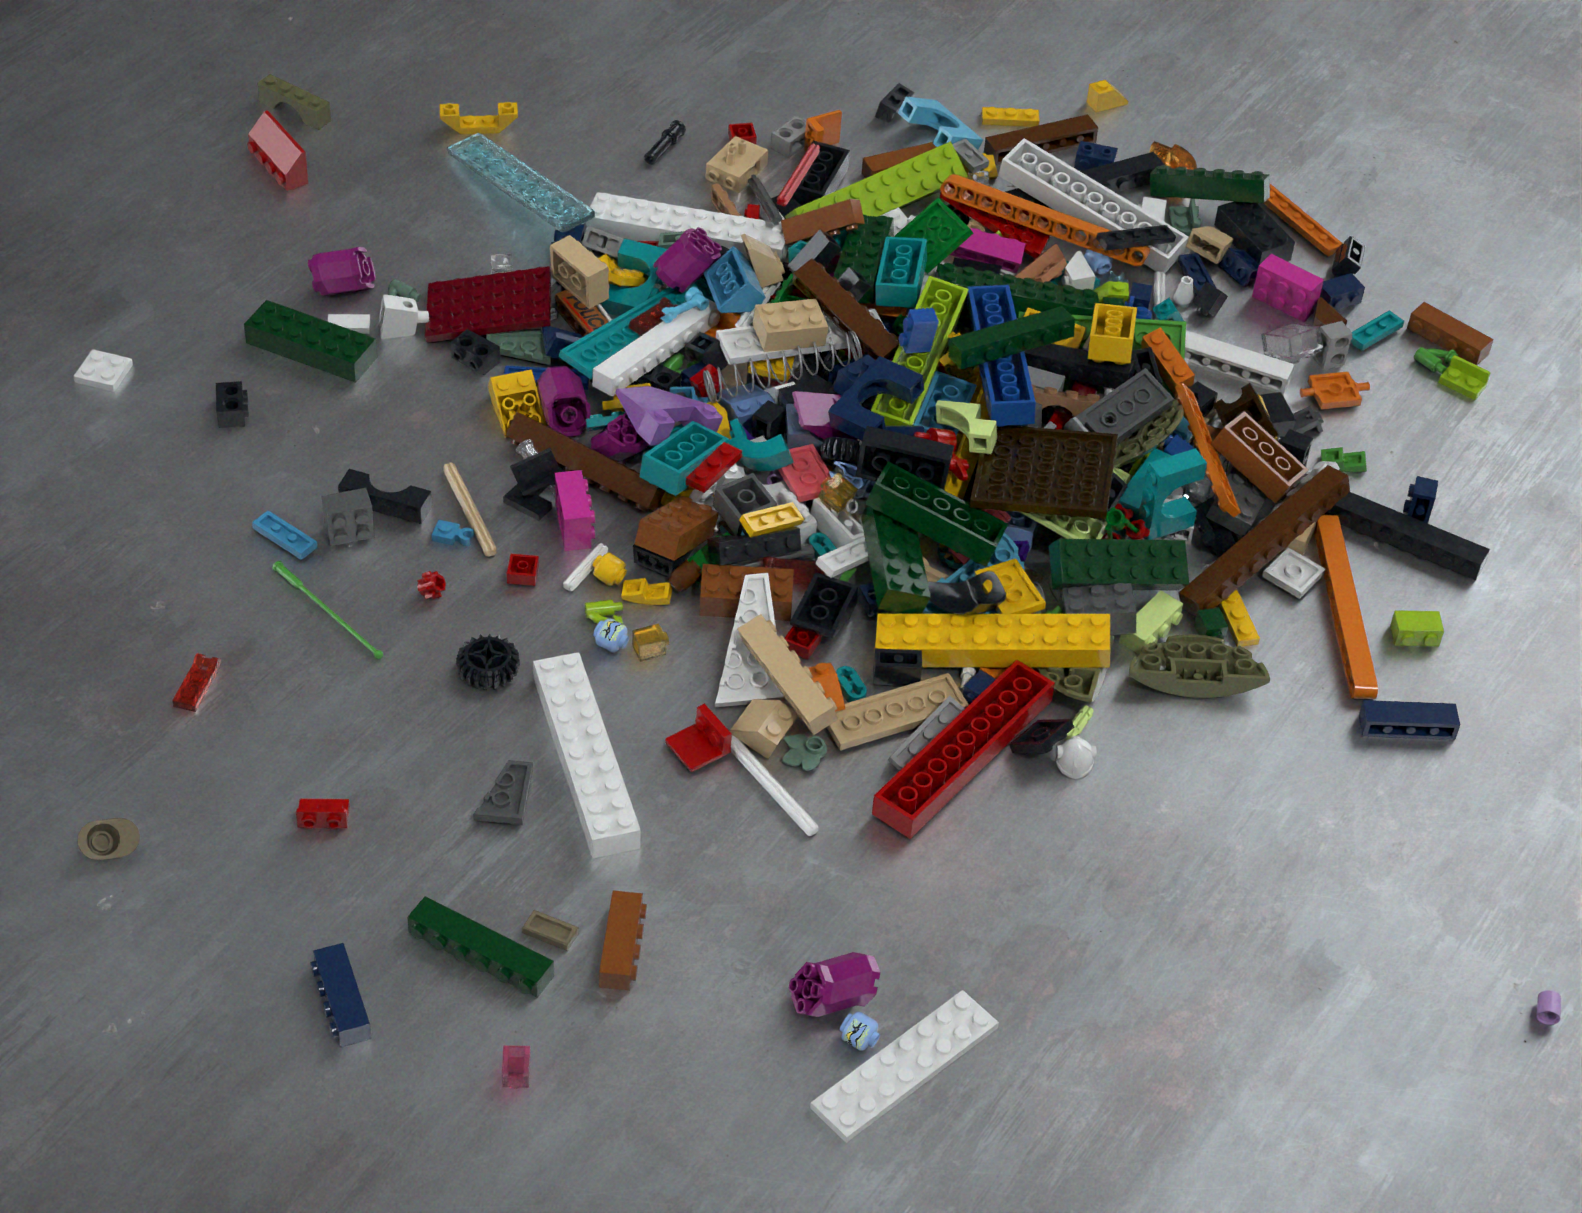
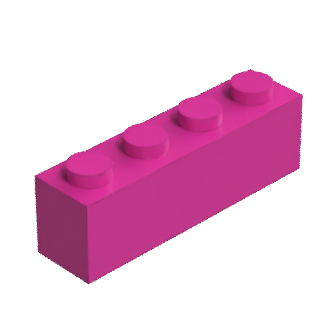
(992, 250)

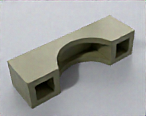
(312, 109)

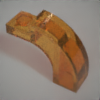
(1174, 156)

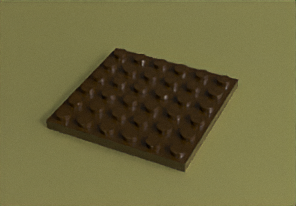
(1046, 472)

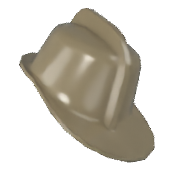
(108, 838)

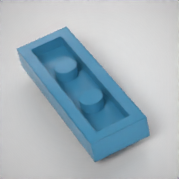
(284, 535)

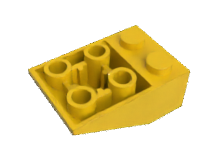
(515, 394)

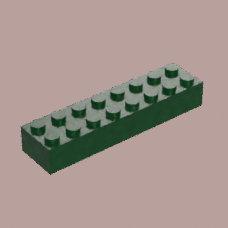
(1025, 292)

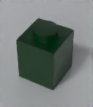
(1211, 623)

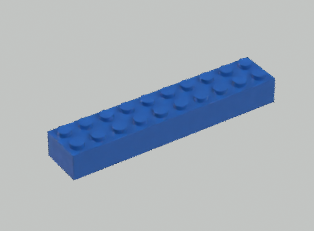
(1005, 379)

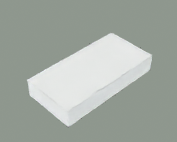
(355, 322)

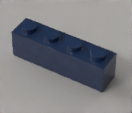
(1409, 720)
(341, 994)

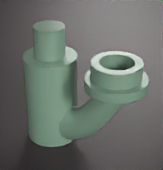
(403, 290)

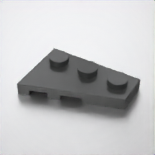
(509, 795)

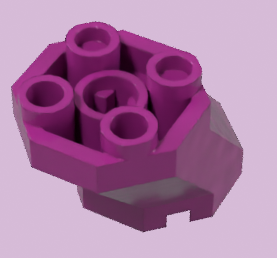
(687, 259)
(342, 271)
(563, 400)
(619, 440)
(834, 984)

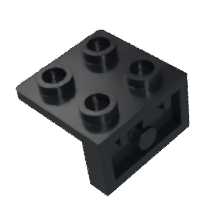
(657, 562)

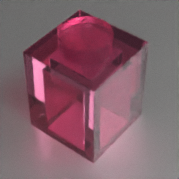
(516, 1067)

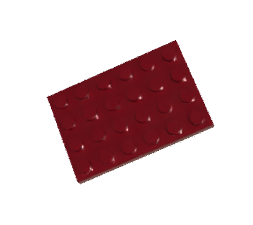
(489, 303)

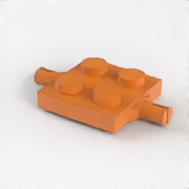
(1334, 390)

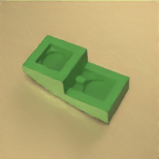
(1346, 461)

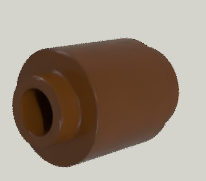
(685, 575)

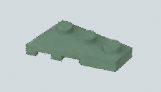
(521, 345)

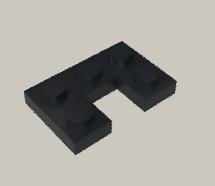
(531, 505)

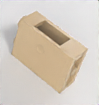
(736, 164)

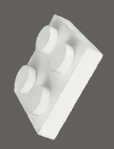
(103, 370)
(1293, 573)

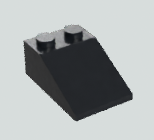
(825, 605)

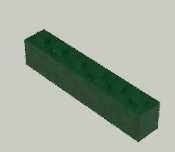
(1210, 185)
(1011, 337)
(480, 947)

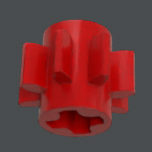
(431, 585)

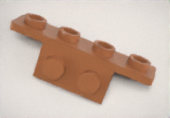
(1046, 266)

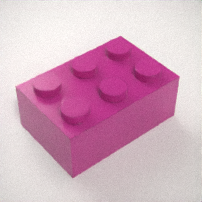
(1287, 287)
(574, 510)

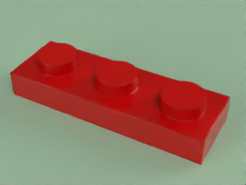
(713, 467)

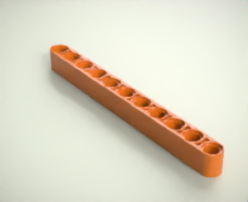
(1034, 221)
(1345, 609)

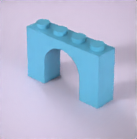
(935, 115)

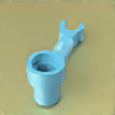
(694, 299)

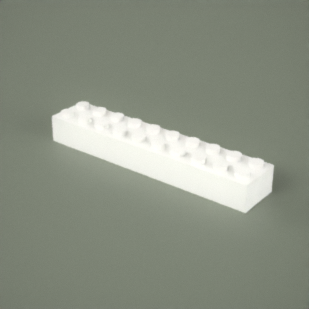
(1084, 198)
(646, 219)
(586, 756)

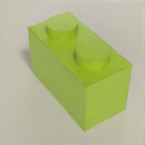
(1416, 628)

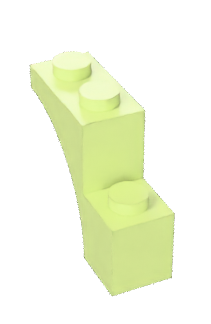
(967, 418)

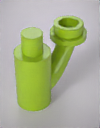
(599, 609)

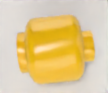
(609, 569)

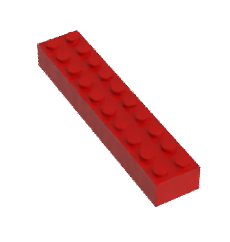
(962, 749)

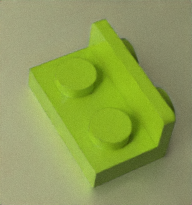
(1465, 377)

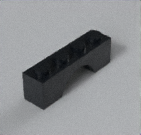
(408, 504)
(734, 549)

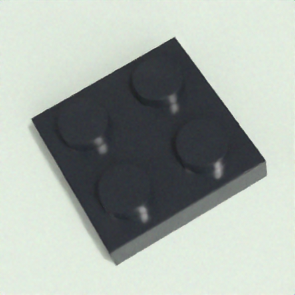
(1041, 736)

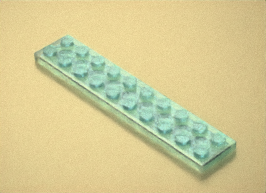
(521, 182)

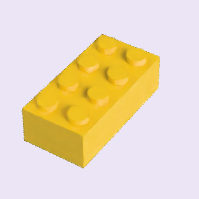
(1112, 333)

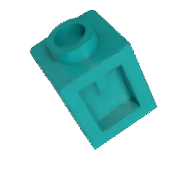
(1167, 310)

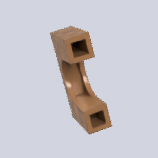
(1069, 399)

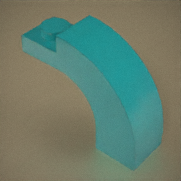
(760, 455)

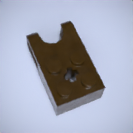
(1251, 404)

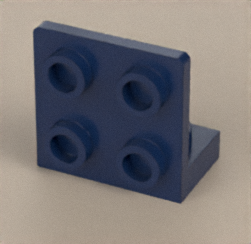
(557, 339)

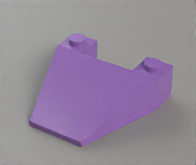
(656, 411)

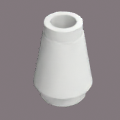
(1184, 292)

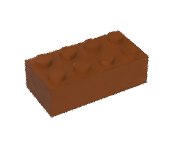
(1259, 457)
(676, 528)
(723, 586)

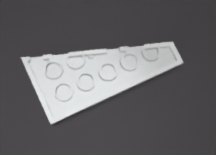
(742, 674)

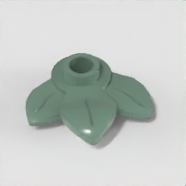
(804, 751)

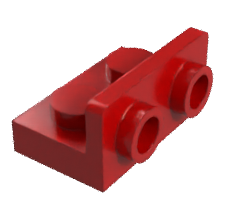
(323, 813)

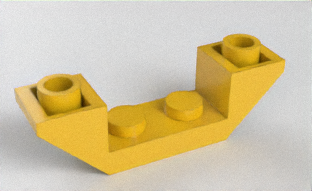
(479, 124)

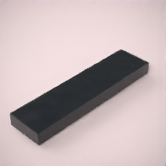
(1135, 237)

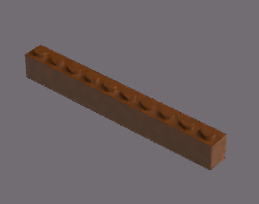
(1265, 541)

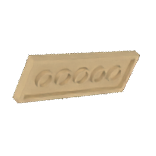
(892, 711)

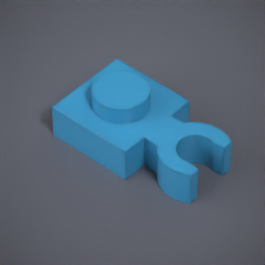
(449, 532)

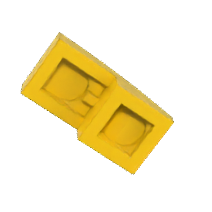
(643, 593)

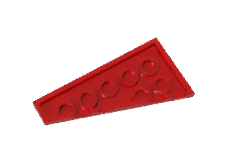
(1035, 240)

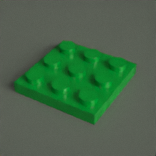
(940, 228)

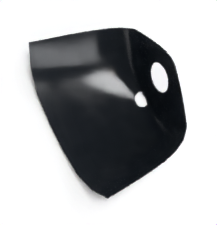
(966, 595)

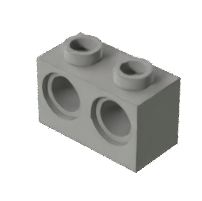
(789, 137)
(602, 241)
(1335, 343)

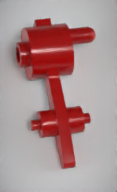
(958, 465)

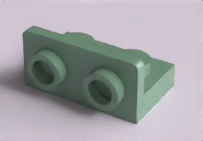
(1185, 218)

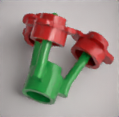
(1118, 519)

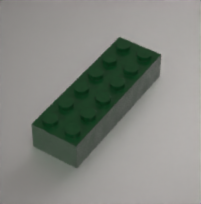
(864, 251)
(310, 341)
(936, 514)
(1115, 561)
(895, 564)

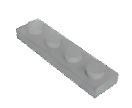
(926, 732)

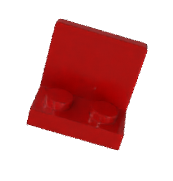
(702, 741)

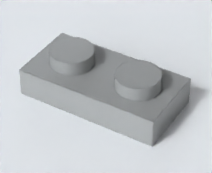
(970, 156)

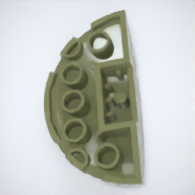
(1149, 436)
(1198, 667)
(1077, 682)

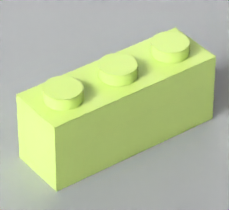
(1153, 621)

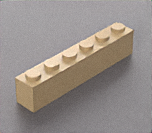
(787, 674)

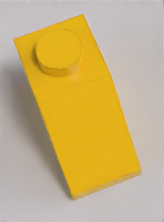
(1104, 96)

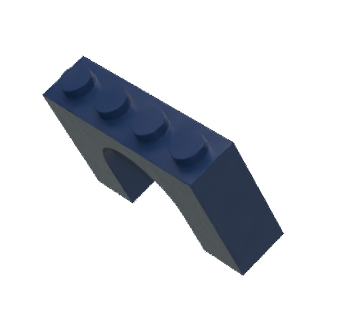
(879, 378)

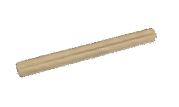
(470, 510)

